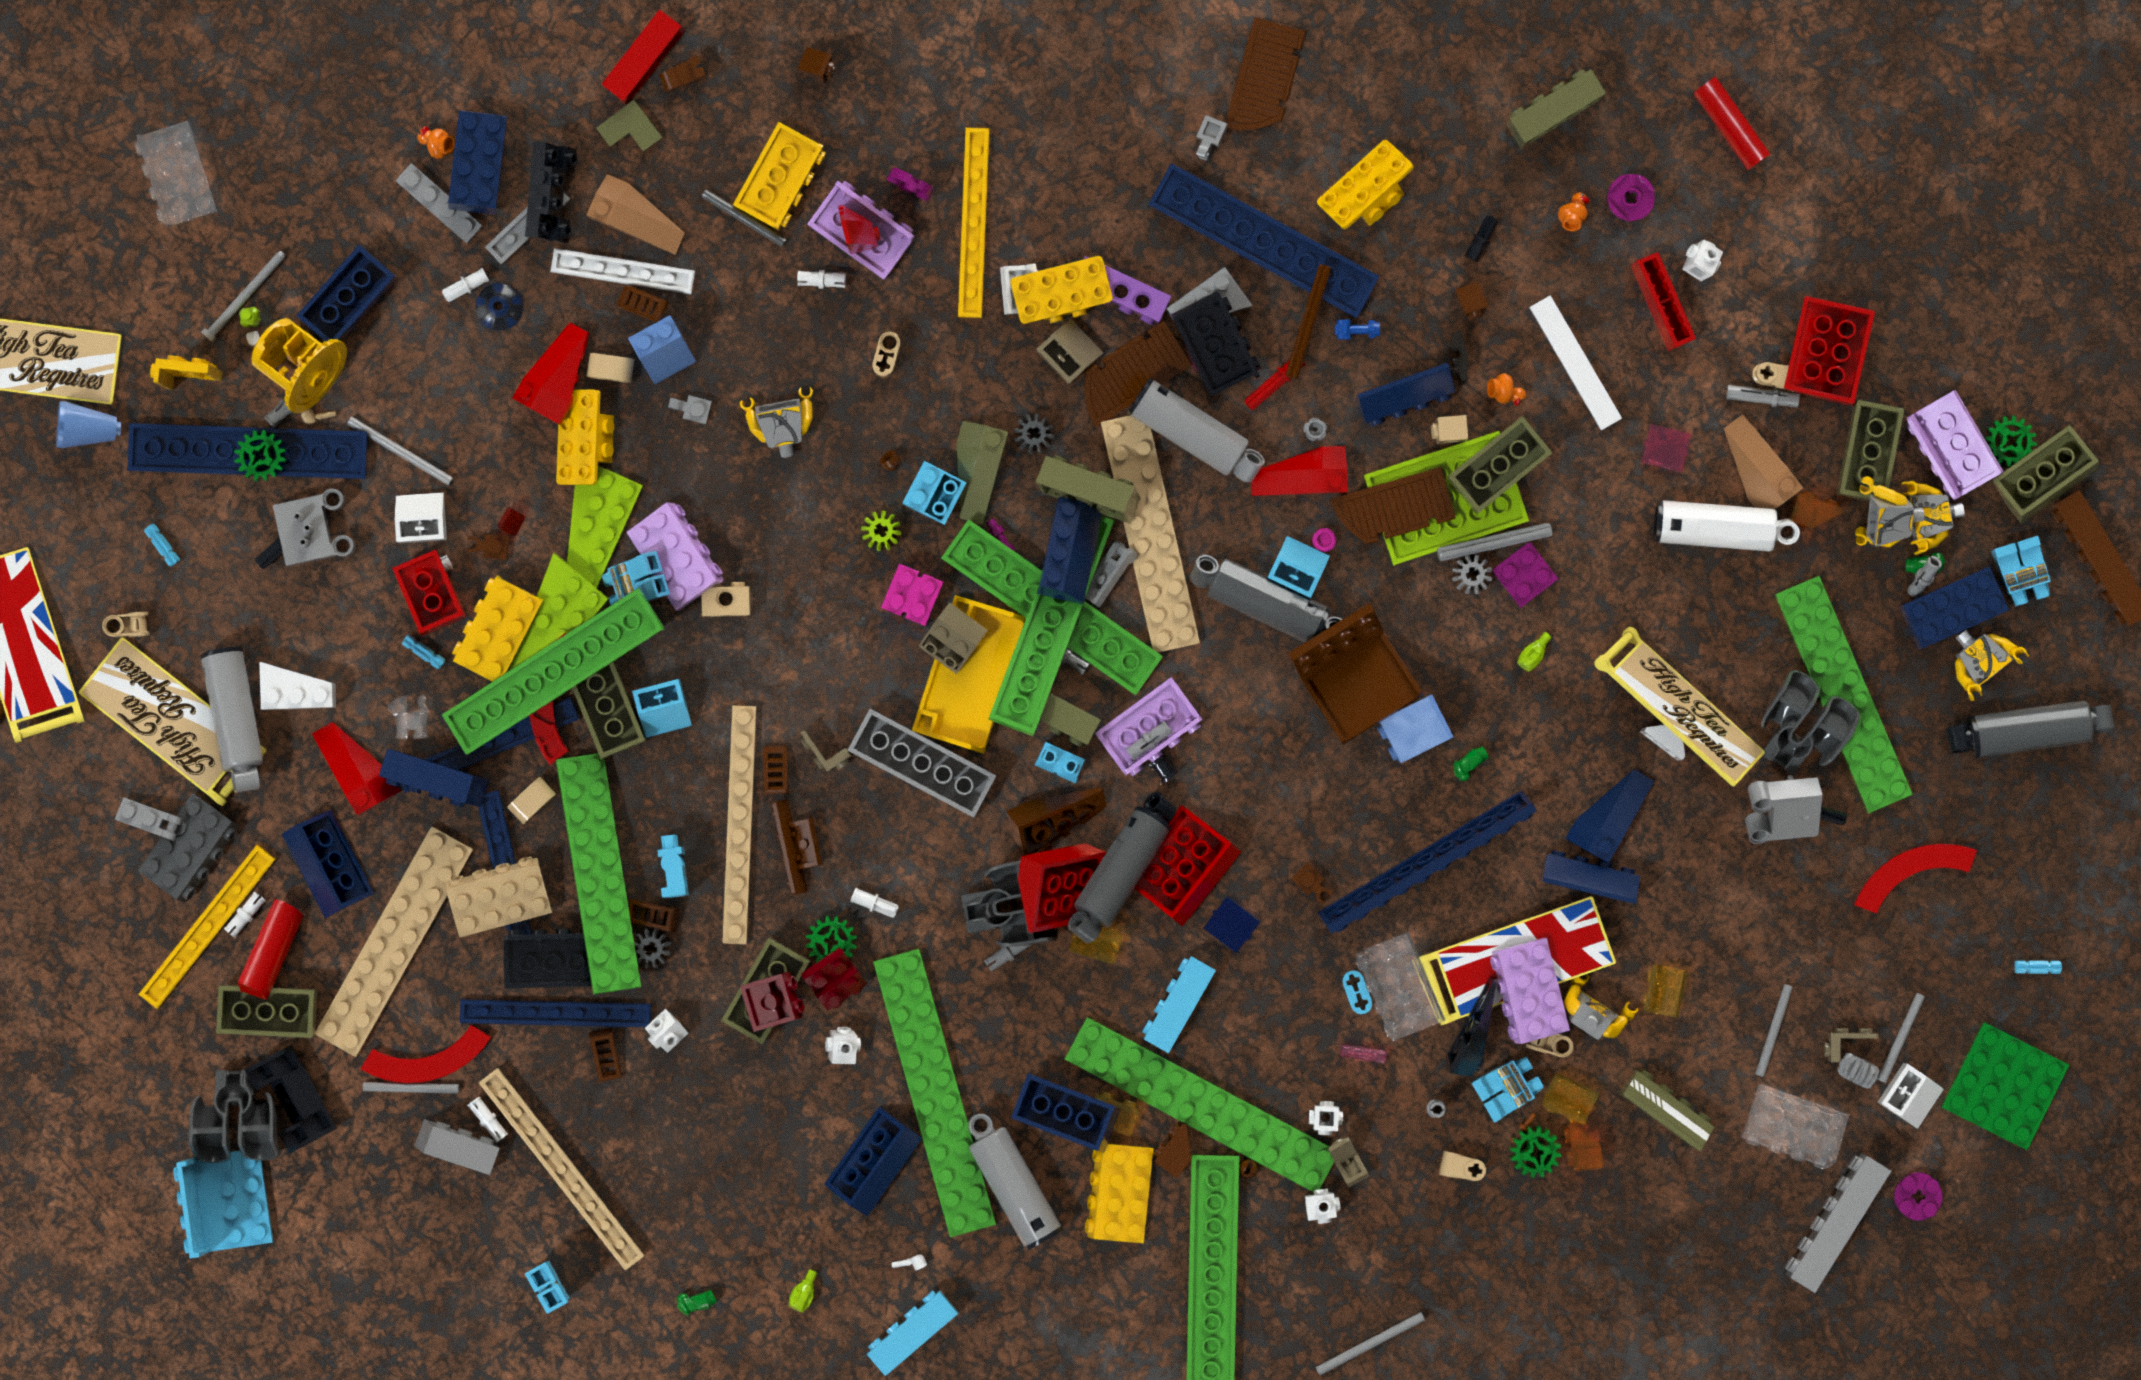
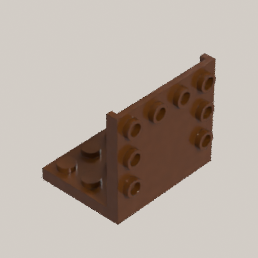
(1354, 674)

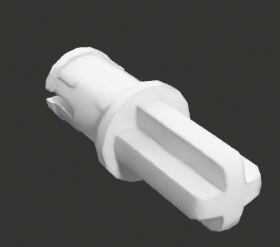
(465, 285)
(874, 903)

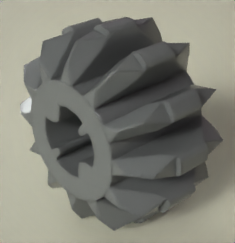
(1034, 441)
(655, 955)

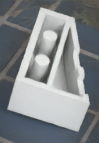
(293, 690)

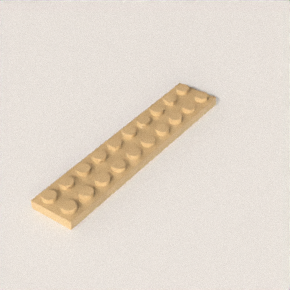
(1152, 536)
(393, 942)

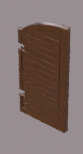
(1264, 75)
(1128, 369)
(1395, 506)

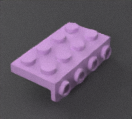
(894, 237)
(1953, 445)
(680, 553)
(1162, 704)
(1529, 991)

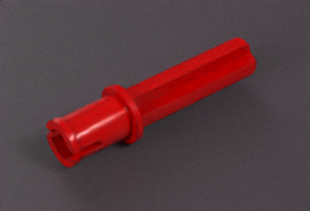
(1268, 387)

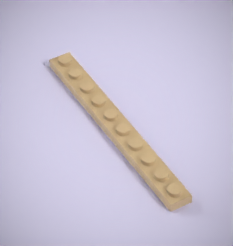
(739, 824)
(561, 1169)

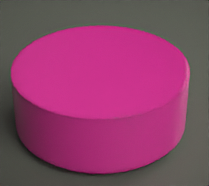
(1324, 540)

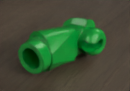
(1916, 563)
(1469, 762)
(698, 1302)

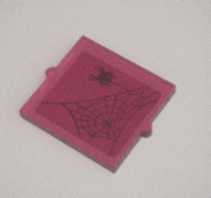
(1665, 448)

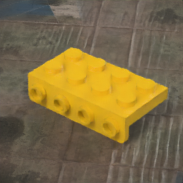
(779, 176)
(166, 369)
(496, 629)
(1119, 1193)

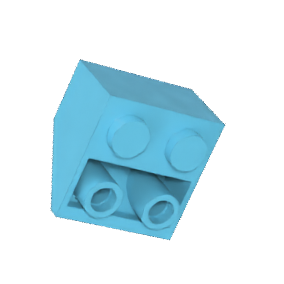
(934, 493)
(1298, 567)
(662, 708)

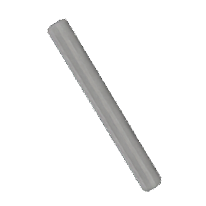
(1494, 541)

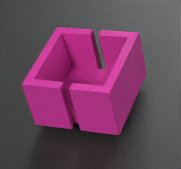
(912, 595)

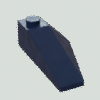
(1608, 819)

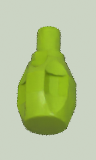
(250, 317)
(1533, 653)
(803, 1293)

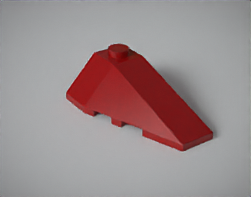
(858, 231)
(552, 378)
(1305, 474)
(354, 769)

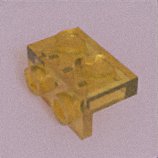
(1103, 948)
(1664, 990)
(1569, 1099)
(1127, 1115)

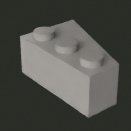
(1220, 282)
(457, 1146)

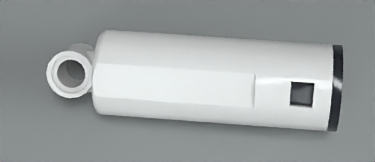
(1720, 526)

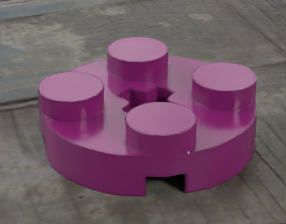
(910, 184)
(1628, 211)
(1909, 1185)

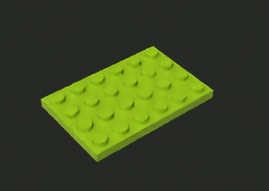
(1499, 515)

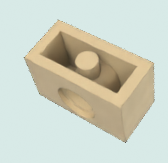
(1450, 429)
(739, 607)

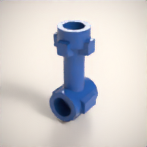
(1345, 329)

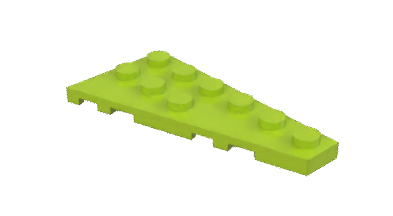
(599, 521)
(566, 604)

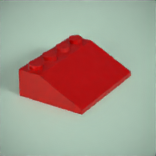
(1829, 350)
(1186, 866)
(1053, 882)

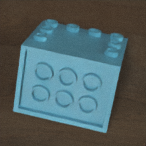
(223, 1204)

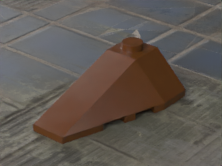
(1045, 820)

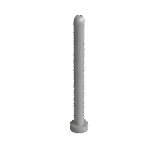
(243, 296)

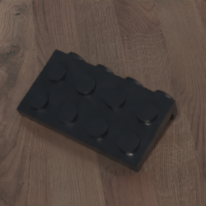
(1216, 343)
(545, 959)

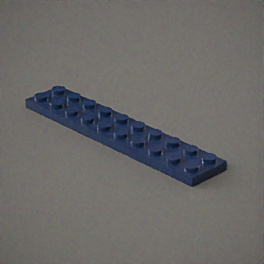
(1261, 239)
(212, 450)
(1427, 861)

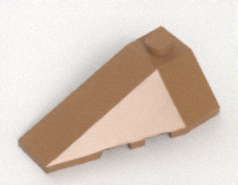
(629, 212)
(1762, 472)

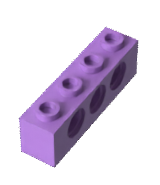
(1157, 300)

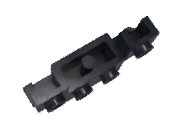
(547, 191)
(297, 1096)

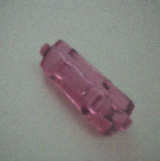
(1363, 1053)

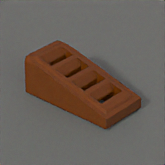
(630, 297)
(784, 769)
(672, 919)
(601, 1035)

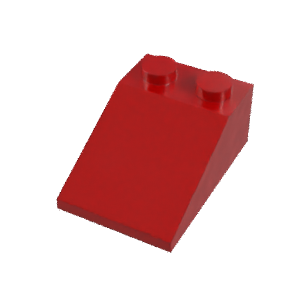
(429, 593)

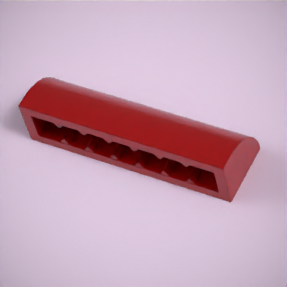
(643, 57)
(1731, 123)
(1663, 301)
(270, 949)

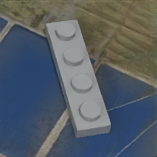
(437, 203)
(512, 237)

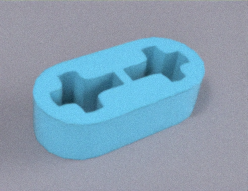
(1351, 994)

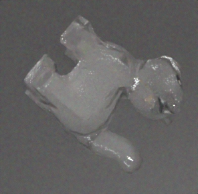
(409, 720)

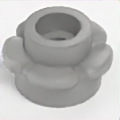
(1320, 425)

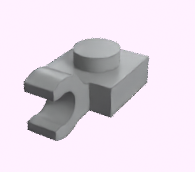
(1210, 134)
(694, 409)

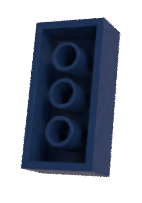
(477, 162)
(347, 296)
(1953, 608)
(1065, 1113)

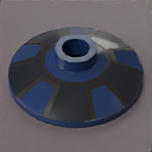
(508, 315)

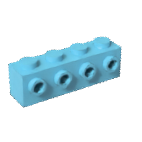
(1179, 1004)
(912, 1332)

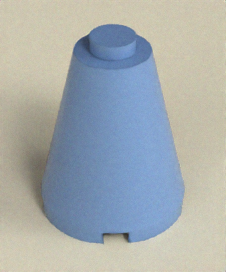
(84, 426)

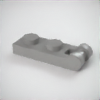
(1109, 572)
(147, 818)

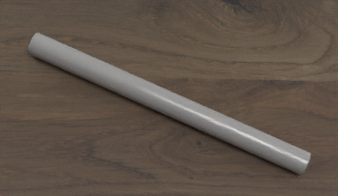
(400, 451)
(1370, 1343)

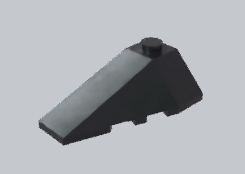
(1469, 1045)

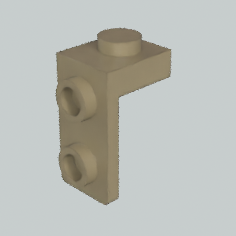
(838, 760)
(1832, 1048)
(1348, 1161)

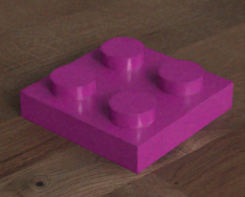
(1524, 574)

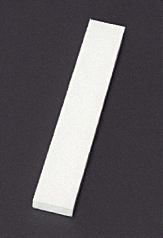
(622, 271)
(1575, 362)

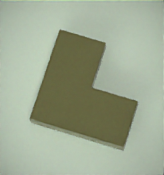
(630, 121)

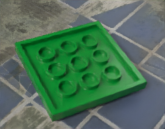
(2005, 1086)

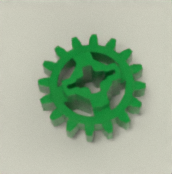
(2003, 433)
(267, 446)
(835, 925)
(1526, 1153)

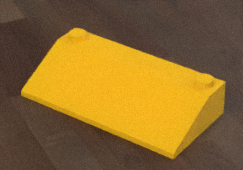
(959, 704)

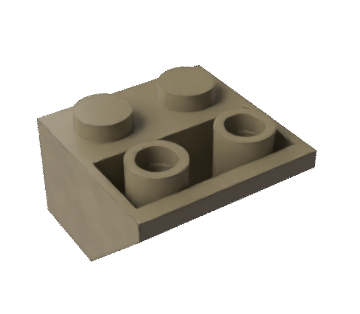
(1069, 351)
(953, 638)

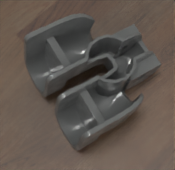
(1788, 709)
(984, 914)
(210, 1123)

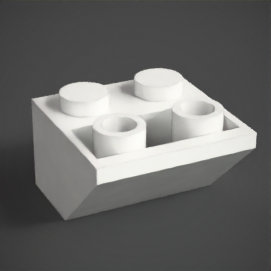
(420, 518)
(1910, 1095)

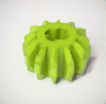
(885, 523)

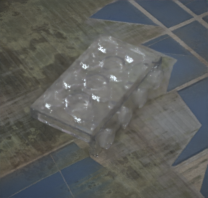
(176, 174)
(1399, 987)
(1795, 1127)

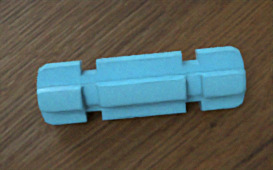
(162, 545)
(423, 651)
(2038, 967)

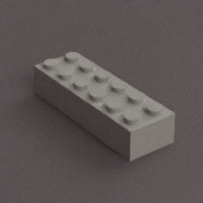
(922, 763)
(1837, 1222)

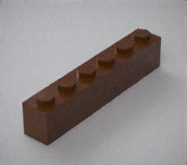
(2100, 556)

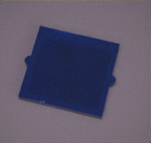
(1231, 925)

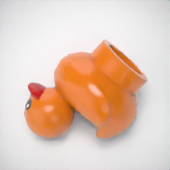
(437, 142)
(1574, 213)
(1503, 390)

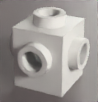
(1702, 260)
(665, 1031)
(842, 1046)
(1335, 1120)
(1312, 1206)

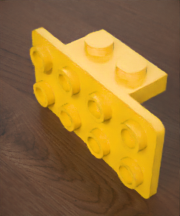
(1368, 187)
(1061, 291)
(584, 440)

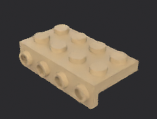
(498, 896)

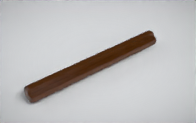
(1308, 321)

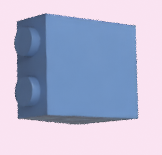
(662, 349)
(1414, 729)

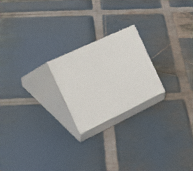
(1665, 740)

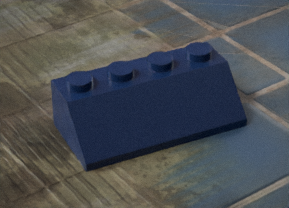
(1406, 394)
(1069, 551)
(327, 863)
(1590, 878)
(873, 1161)

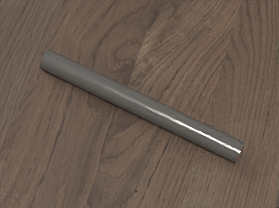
(744, 218)

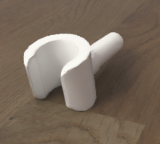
(252, 338)
(918, 1262)

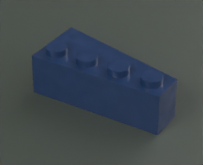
(433, 778)

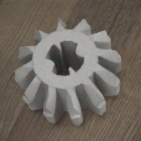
(1478, 579)
(1858, 1070)

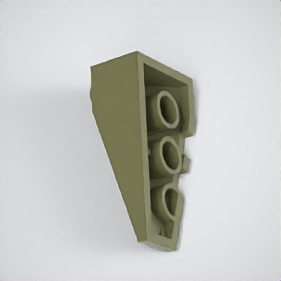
(978, 463)

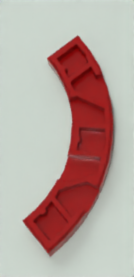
(547, 733)
(1909, 863)
(429, 1067)

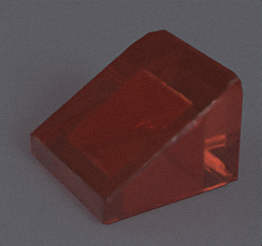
(511, 521)

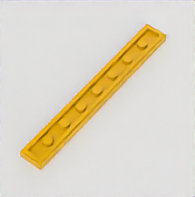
(973, 223)
(207, 926)

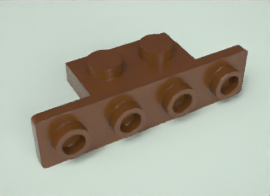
(798, 845)

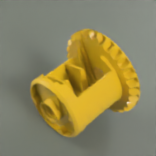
(317, 362)

